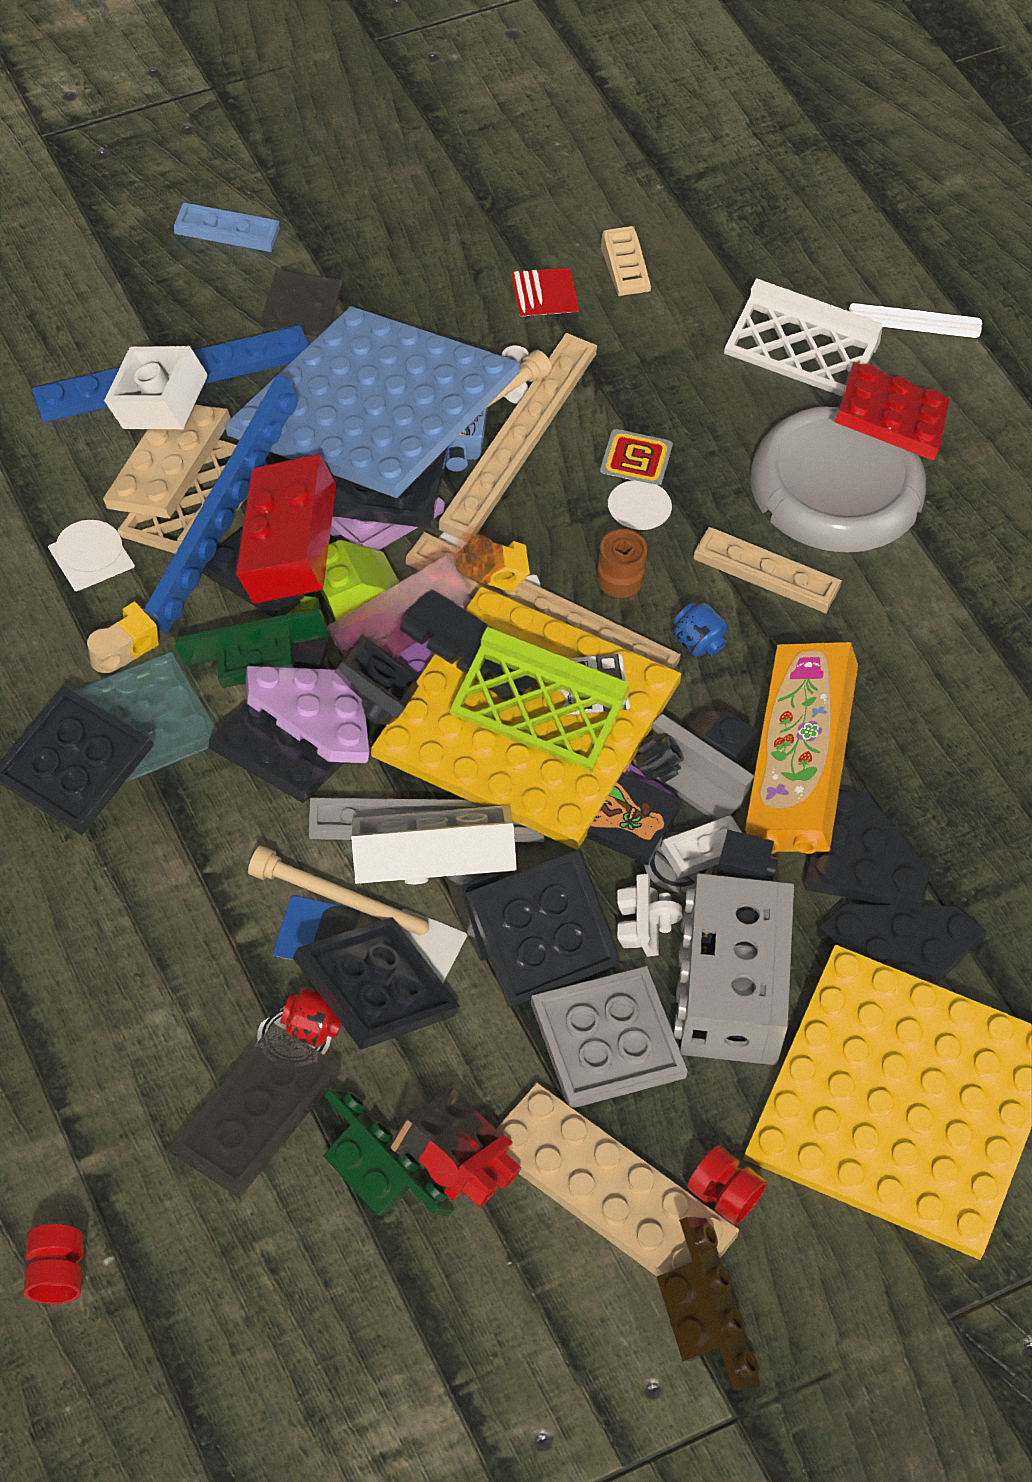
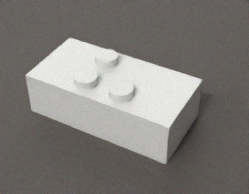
(433, 844)

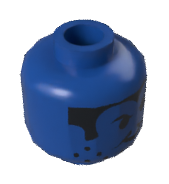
(700, 630)

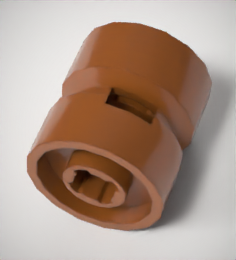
(621, 563)

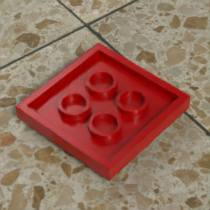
(893, 410)

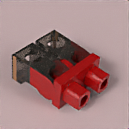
(457, 1148)

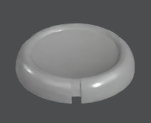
(836, 483)

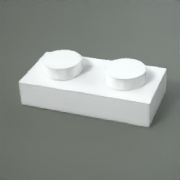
(698, 847)

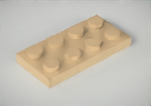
(166, 464)

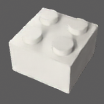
(156, 387)

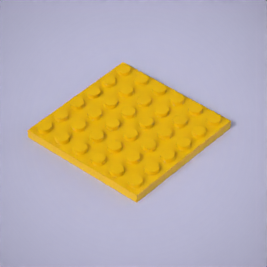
(499, 771)
(901, 1102)

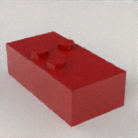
(286, 529)

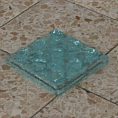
(158, 704)

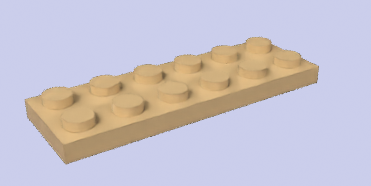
(605, 1183)

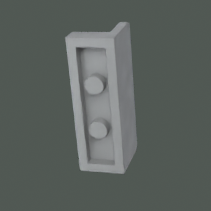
(706, 776)

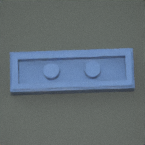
(227, 227)

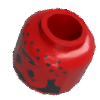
(309, 1018)

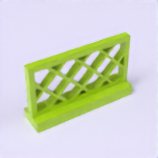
(547, 668)

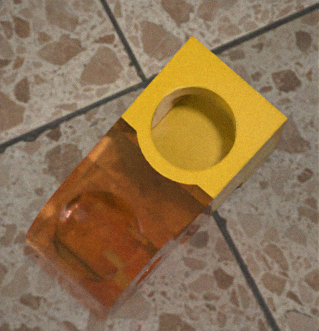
(493, 562)

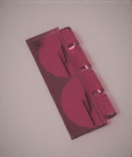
(383, 615)

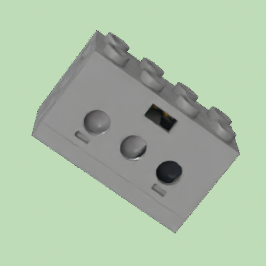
(738, 994)

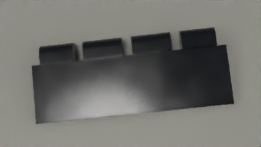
(455, 635)

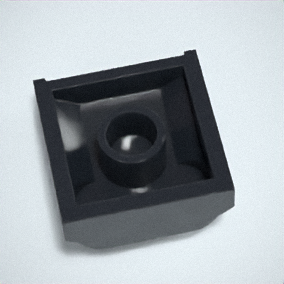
(378, 680)

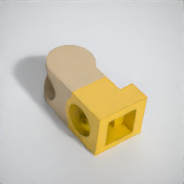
(122, 641)

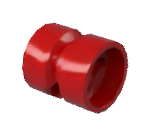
(727, 1185)
(54, 1269)

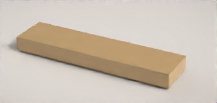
(767, 569)

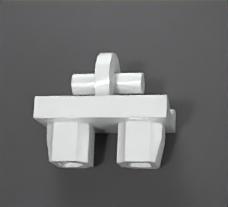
(651, 916)

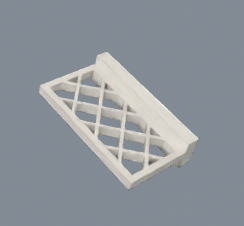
(813, 319)

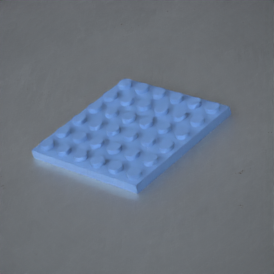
(381, 399)

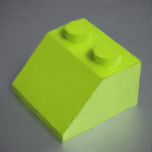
(354, 576)

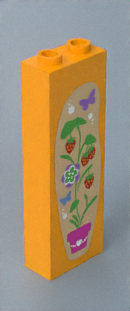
(803, 746)

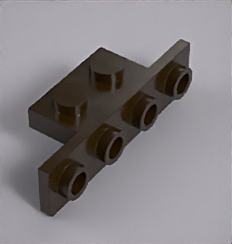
(703, 1307)

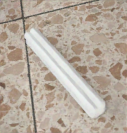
(920, 320)

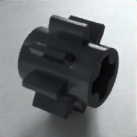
(659, 758)

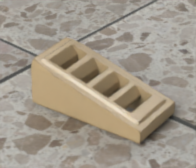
(620, 242)

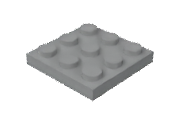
(608, 1037)

